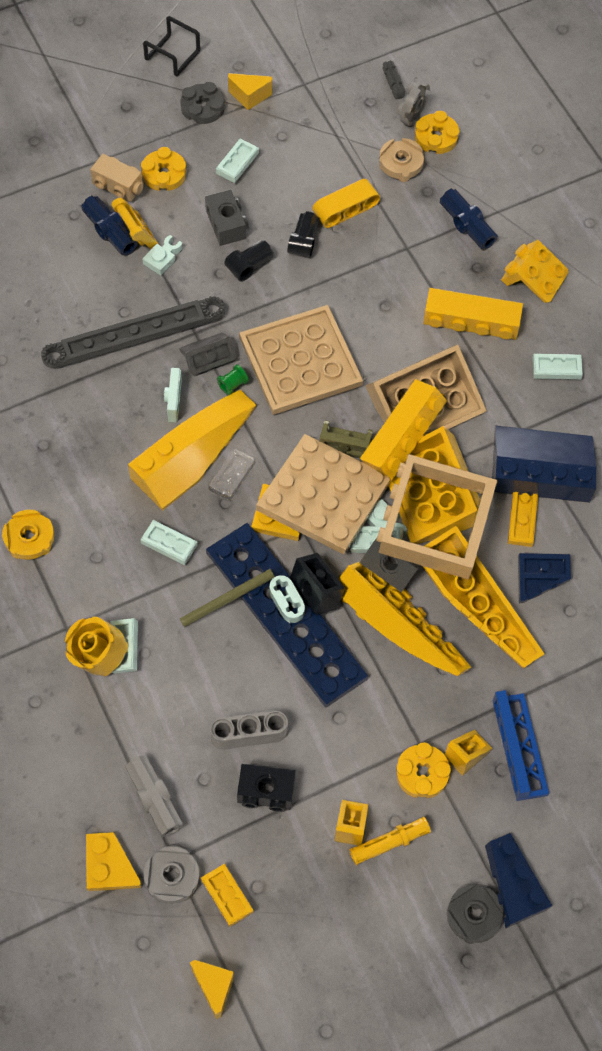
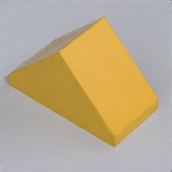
(249, 88)
(467, 751)
(351, 822)
(214, 983)

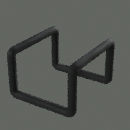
(155, 48)

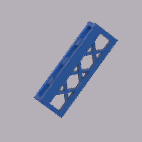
(513, 746)

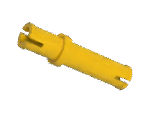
(400, 836)

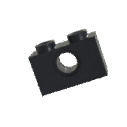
(317, 584)
(255, 776)

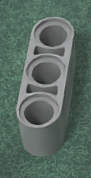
(259, 721)

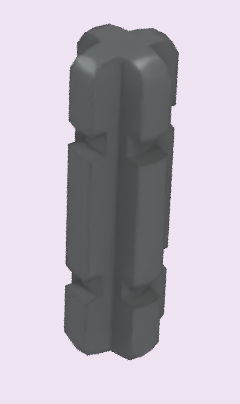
(393, 79)

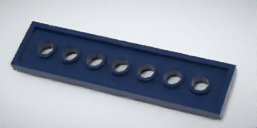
(266, 612)

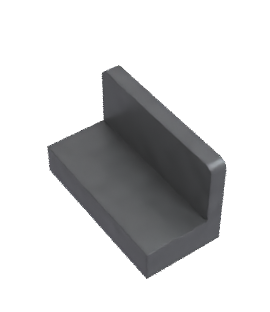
(208, 353)

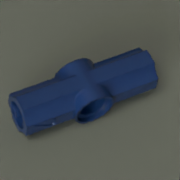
(468, 219)
(109, 225)

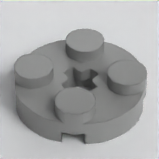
(414, 102)
(182, 887)

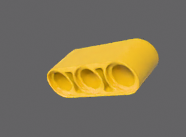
(346, 203)

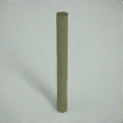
(227, 598)

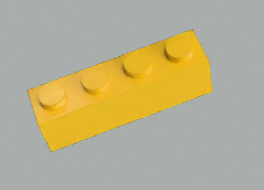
(473, 313)
(404, 428)

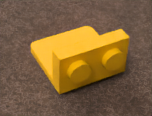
(537, 270)

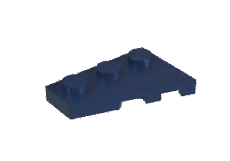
(517, 884)

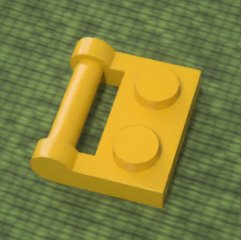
(138, 229)

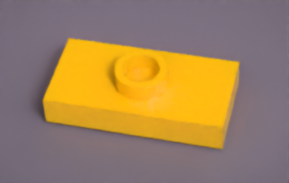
(227, 895)

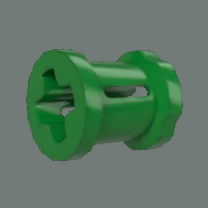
(232, 379)

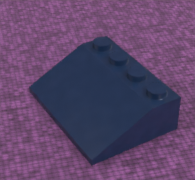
(544, 463)

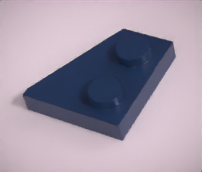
(541, 573)

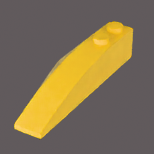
(188, 450)
(398, 619)

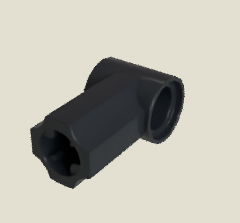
(303, 240)
(244, 263)

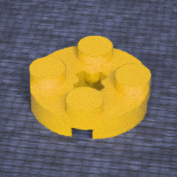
(436, 122)
(163, 159)
(25, 548)
(422, 786)

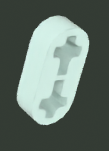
(282, 601)

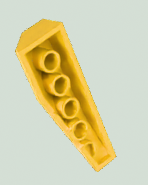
(483, 602)

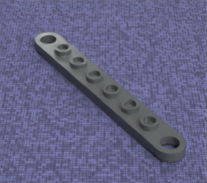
(132, 332)

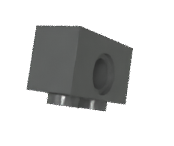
(226, 217)
(395, 574)

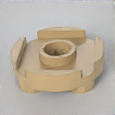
(401, 169)

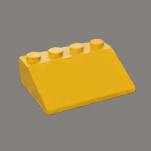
(432, 505)

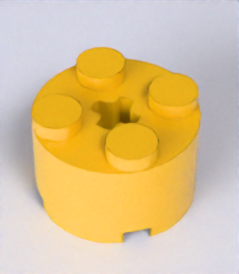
(95, 646)

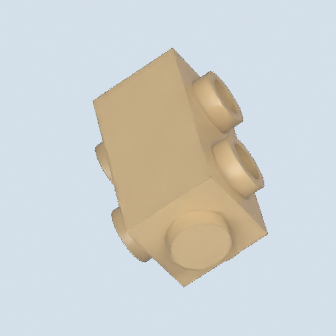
(116, 177)

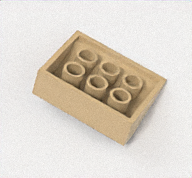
(443, 370)

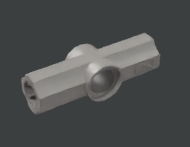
(154, 796)

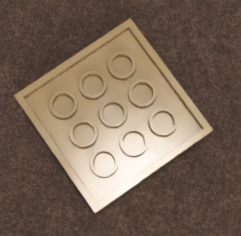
(300, 359)
(323, 494)

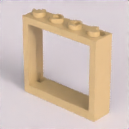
(426, 556)

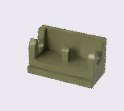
(346, 441)

